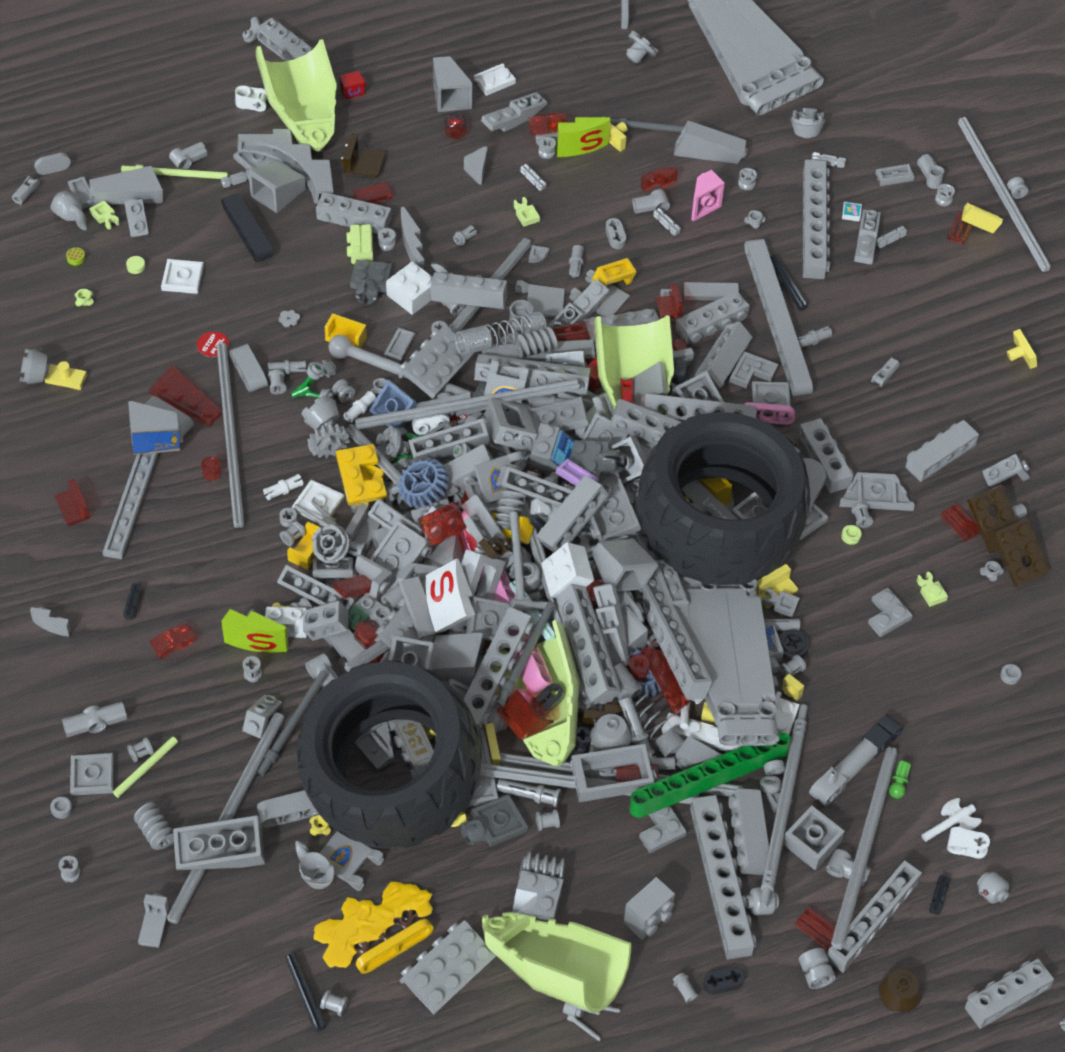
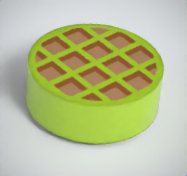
(75, 256)

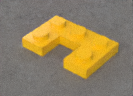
(355, 488)

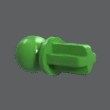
(897, 788)

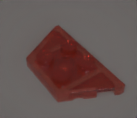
(666, 679)

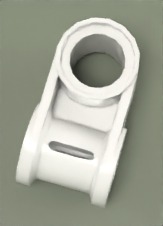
(250, 98)
(965, 842)

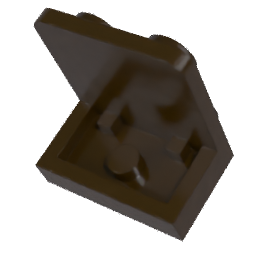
(360, 159)

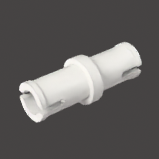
(359, 407)
(283, 487)

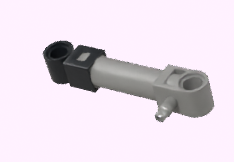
(871, 746)

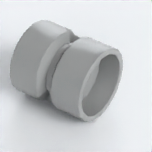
(517, 309)
(816, 965)

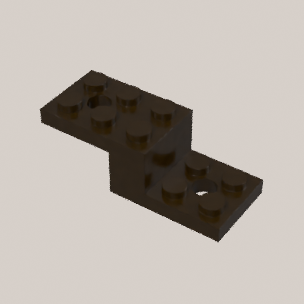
(1008, 535)

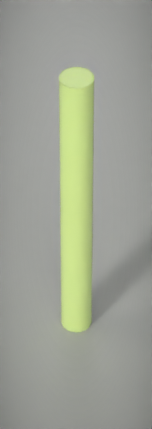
(145, 767)

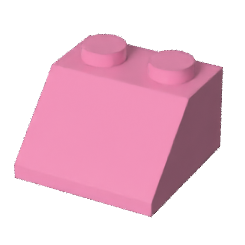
(707, 194)

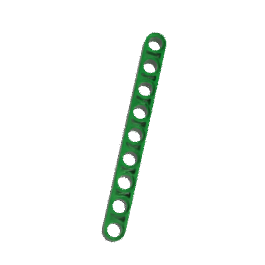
(706, 776)

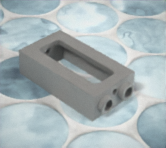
(502, 432)
(472, 567)
(609, 759)

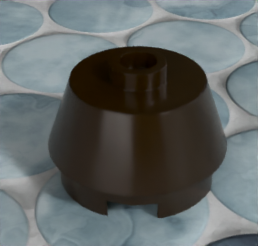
(900, 991)

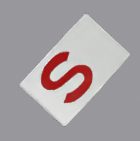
(448, 596)

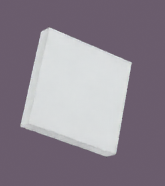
(182, 276)
(324, 496)

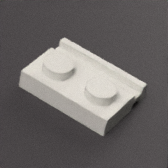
(494, 79)

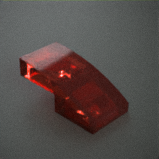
(662, 177)
(174, 638)

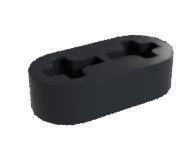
(543, 697)
(724, 983)

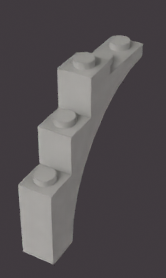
(296, 156)

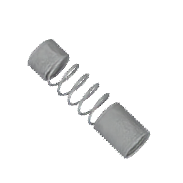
(480, 337)
(666, 743)

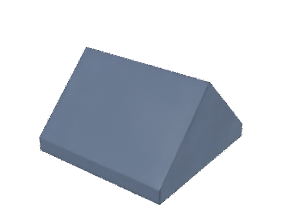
(391, 400)

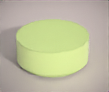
(135, 264)
(851, 534)

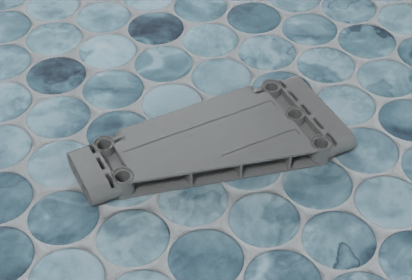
(755, 54)
(733, 646)

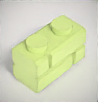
(361, 243)

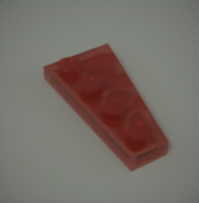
(185, 396)

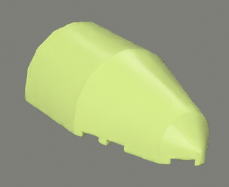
(302, 94)
(631, 350)
(558, 739)
(560, 959)

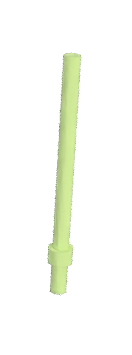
(180, 172)

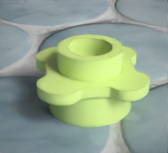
(84, 297)

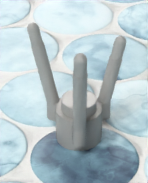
(322, 522)
(574, 1012)

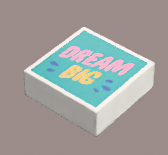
(851, 211)

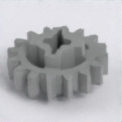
(328, 440)

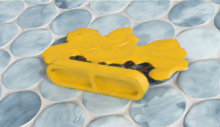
(369, 922)

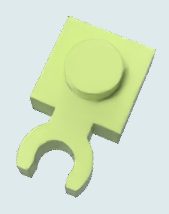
(104, 213)
(526, 214)
(932, 592)

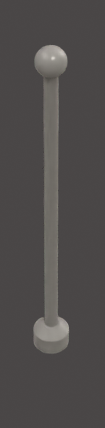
(341, 347)

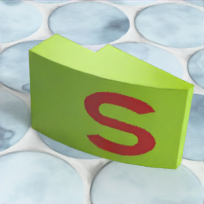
(582, 136)
(254, 632)

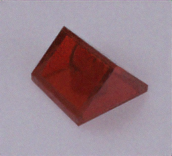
(524, 714)

